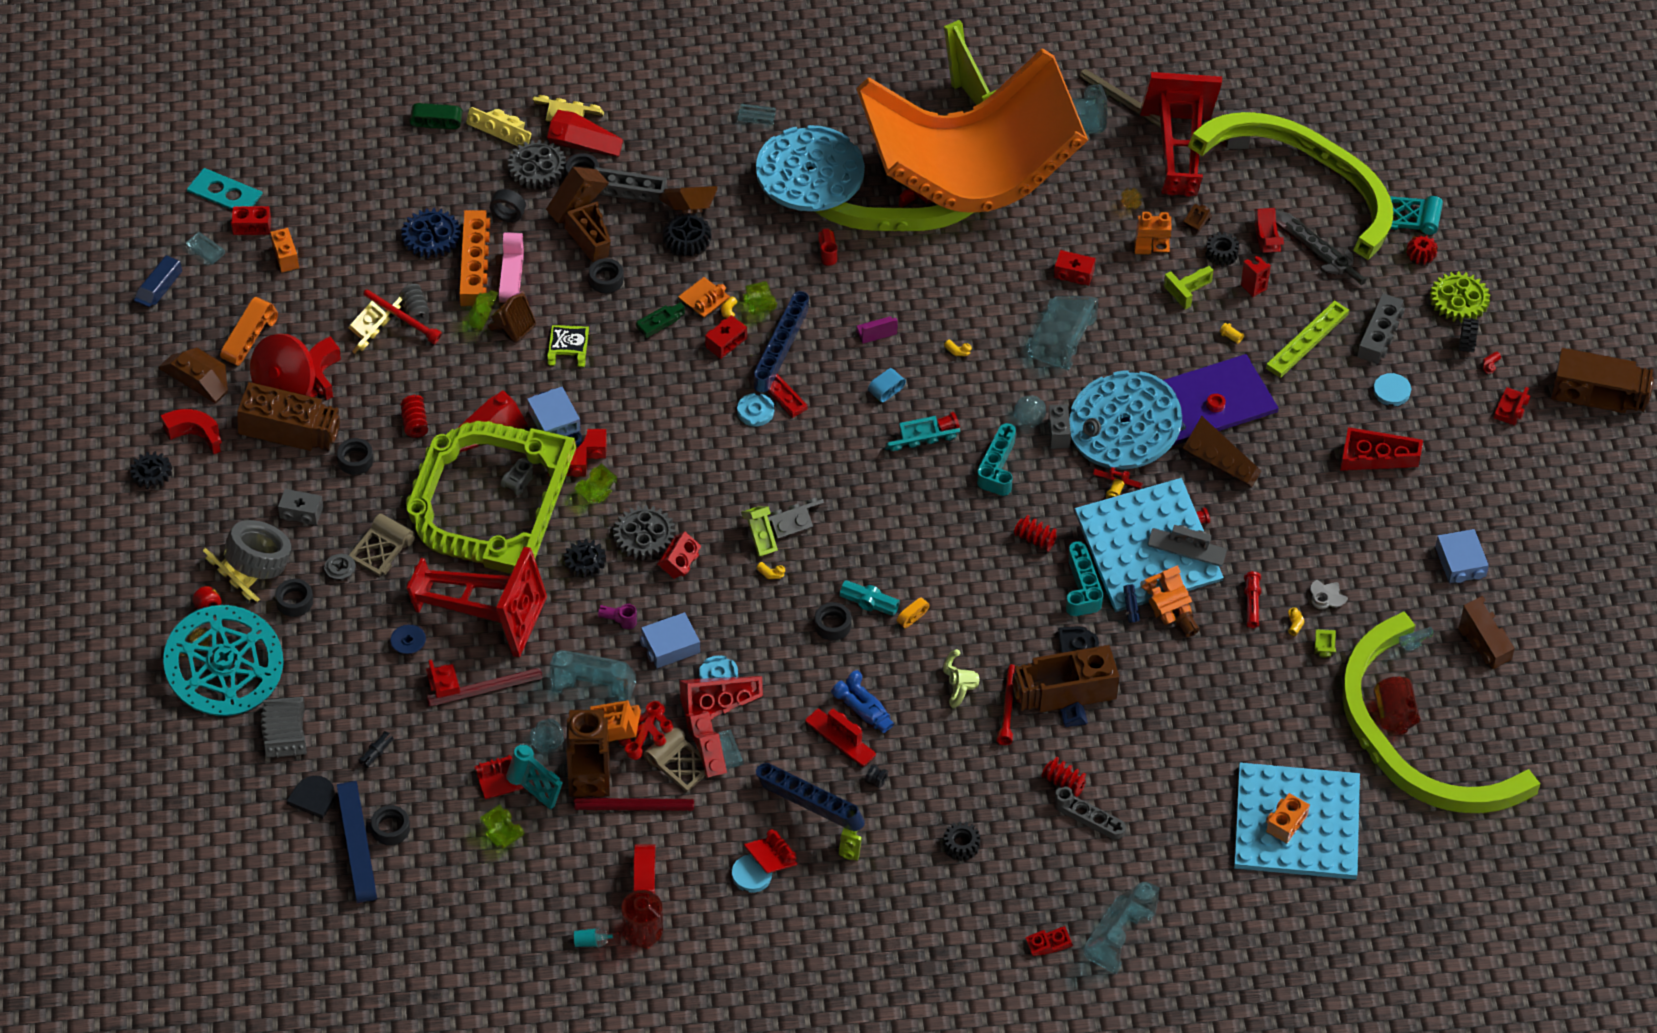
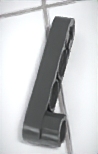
(1065, 799)

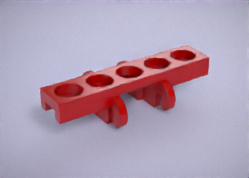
(1125, 476)

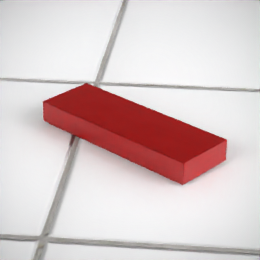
(787, 397)

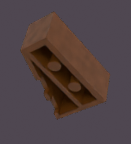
(589, 231)

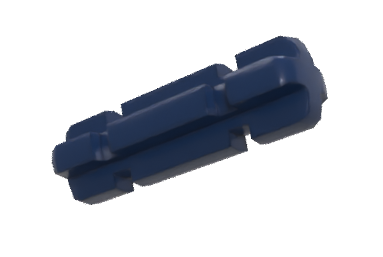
(1131, 603)

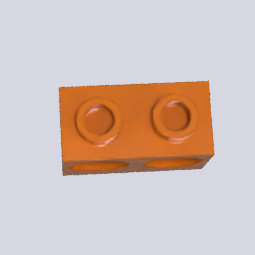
(284, 250)
(1291, 819)

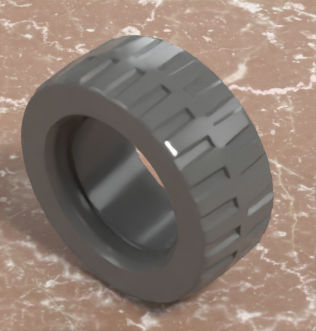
(262, 537)

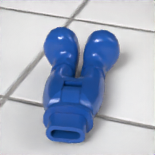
(870, 710)

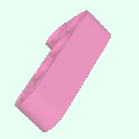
(511, 266)

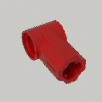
(827, 247)

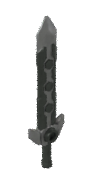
(1335, 260)

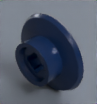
(408, 633)

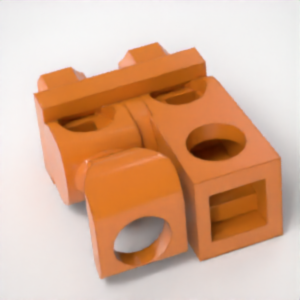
(1152, 227)
(1174, 595)

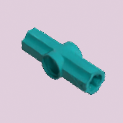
(869, 598)

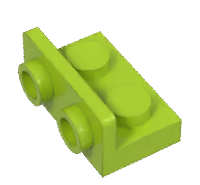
(850, 844)

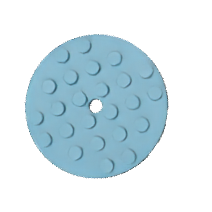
(784, 171)
(1126, 445)

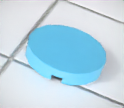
(1392, 389)
(755, 409)
(718, 668)
(749, 875)

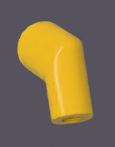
(726, 308)

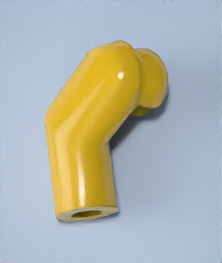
(958, 351)
(776, 573)
(1296, 619)

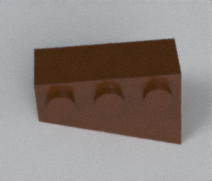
(577, 190)
(1484, 634)

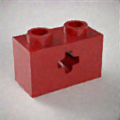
(1074, 267)
(725, 336)

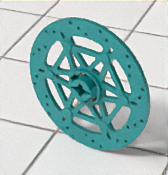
(223, 668)

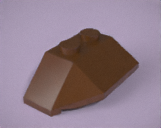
(688, 199)
(198, 372)

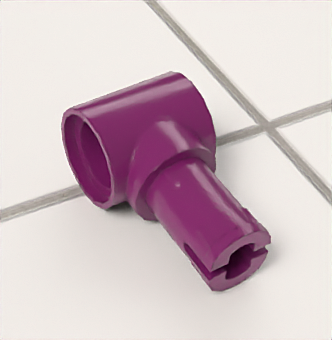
(620, 615)

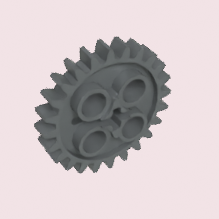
(536, 164)
(644, 527)

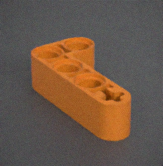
(247, 330)

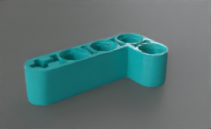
(990, 472)
(1087, 597)

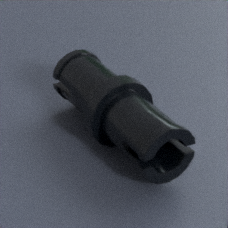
(375, 749)

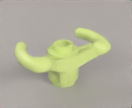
(959, 679)

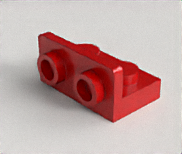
(1511, 405)
(443, 680)

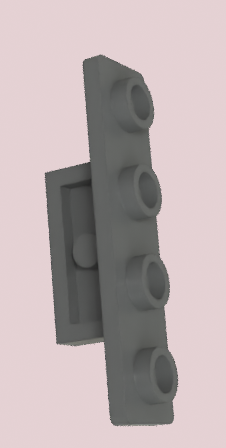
(794, 519)
(1188, 544)

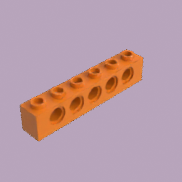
(473, 256)

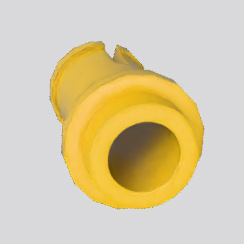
(1231, 333)
(1116, 488)

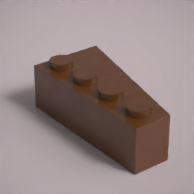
(1216, 450)

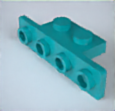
(920, 431)

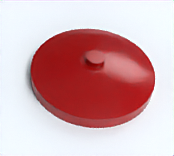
(283, 364)

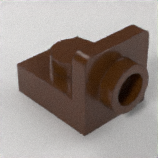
(1197, 217)

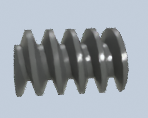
(414, 303)

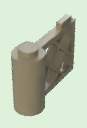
(392, 534)
(661, 755)

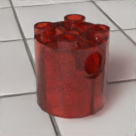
(1396, 704)
(642, 918)

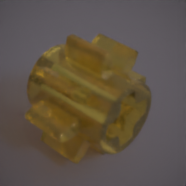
(1131, 198)
(198, 632)

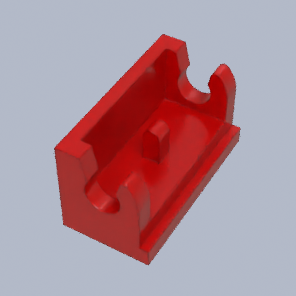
(1255, 276)

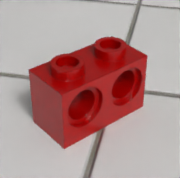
(251, 220)
(682, 551)

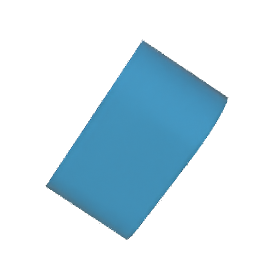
(886, 385)

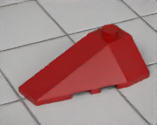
(577, 132)
(498, 410)
(719, 694)

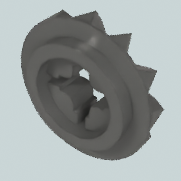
(335, 562)

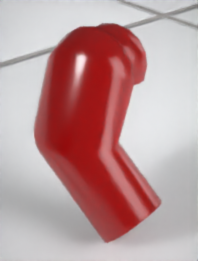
(1488, 362)

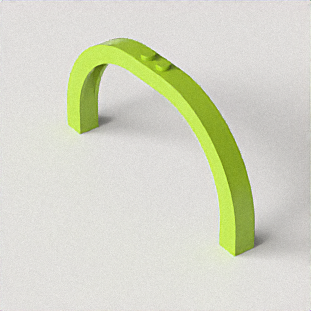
(1318, 147)
(893, 218)
(1435, 793)

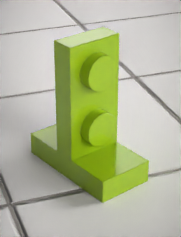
(1182, 289)
(760, 529)

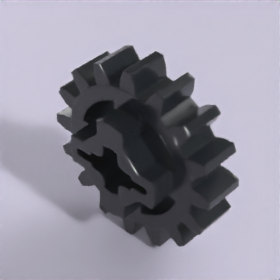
(151, 470)
(585, 558)

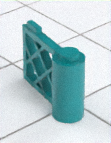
(1428, 215)
(522, 770)

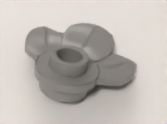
(1328, 594)

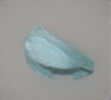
(1412, 640)

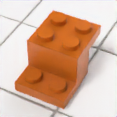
(622, 719)

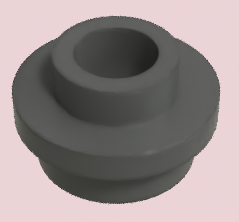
(1087, 427)

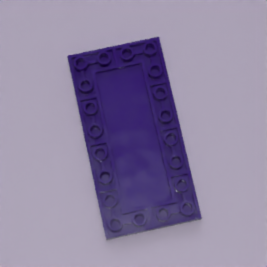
(1235, 381)

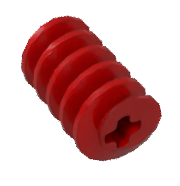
(414, 416)
(1036, 533)
(1064, 777)

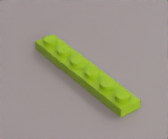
(1307, 339)

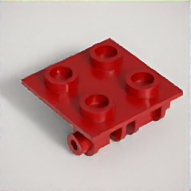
(493, 777)
(772, 852)

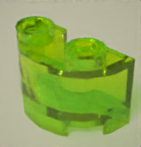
(759, 298)
(481, 309)
(598, 485)
(500, 828)

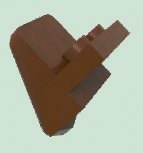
(514, 317)

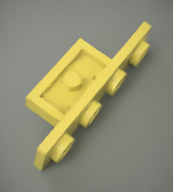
(560, 104)
(499, 125)
(368, 321)
(237, 578)

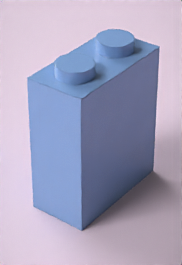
(554, 412)
(1461, 556)
(670, 640)

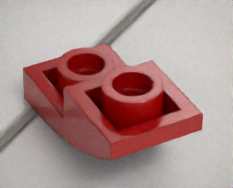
(1050, 942)

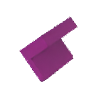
(877, 329)

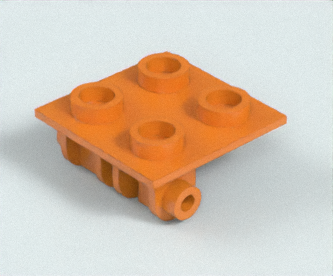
(704, 296)

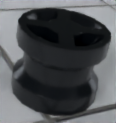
(876, 776)

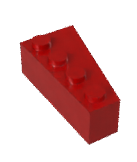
(1379, 450)

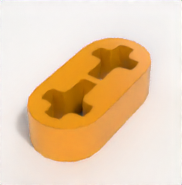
(913, 612)

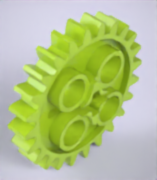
(1459, 296)

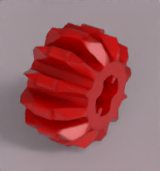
(1422, 249)

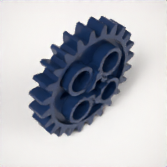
(420, 239)

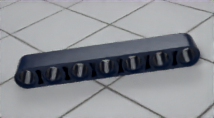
(781, 341)
(810, 797)
(356, 842)

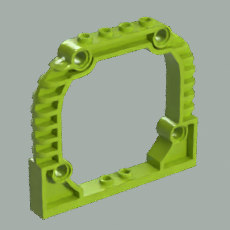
(553, 452)

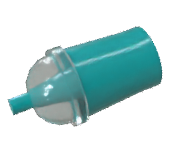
(591, 937)

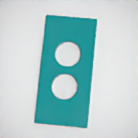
(206, 177)

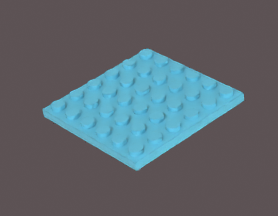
(1120, 533)
(1325, 840)

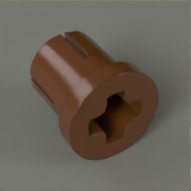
(1187, 624)

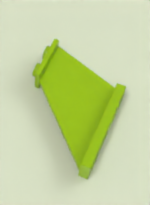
(962, 66)

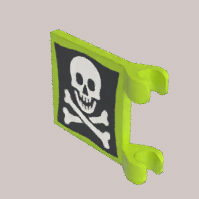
(568, 341)

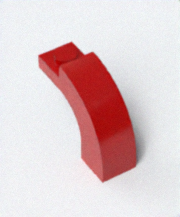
(1267, 230)
(323, 355)
(192, 422)
(644, 867)

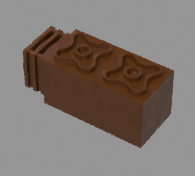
(1601, 381)
(287, 418)
(1066, 678)
(588, 753)

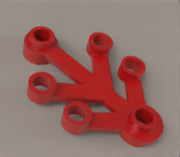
(653, 711)

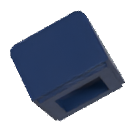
(1074, 715)

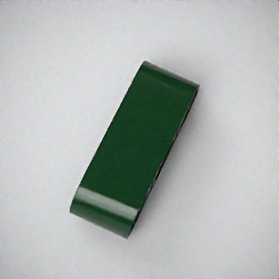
(436, 116)

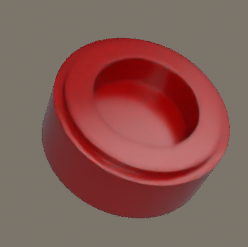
(1216, 403)

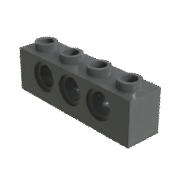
(633, 185)
(1380, 329)

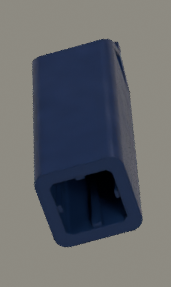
(158, 281)

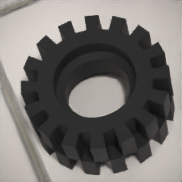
(1222, 256)
(1468, 335)
(961, 850)

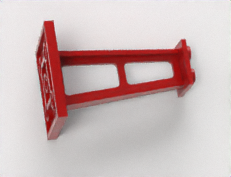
(1186, 98)
(516, 609)

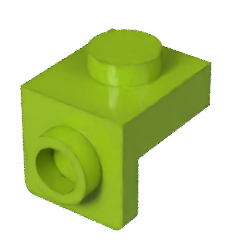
(1325, 643)

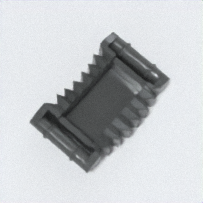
(283, 727)

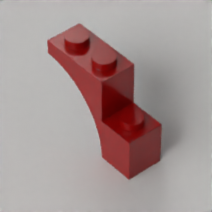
(593, 447)
(707, 742)

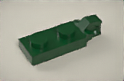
(660, 319)

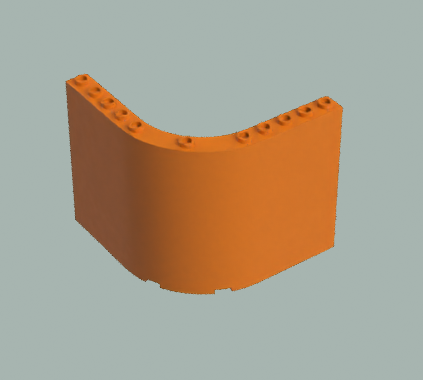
(980, 155)

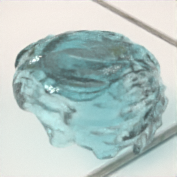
(1030, 410)
(547, 735)

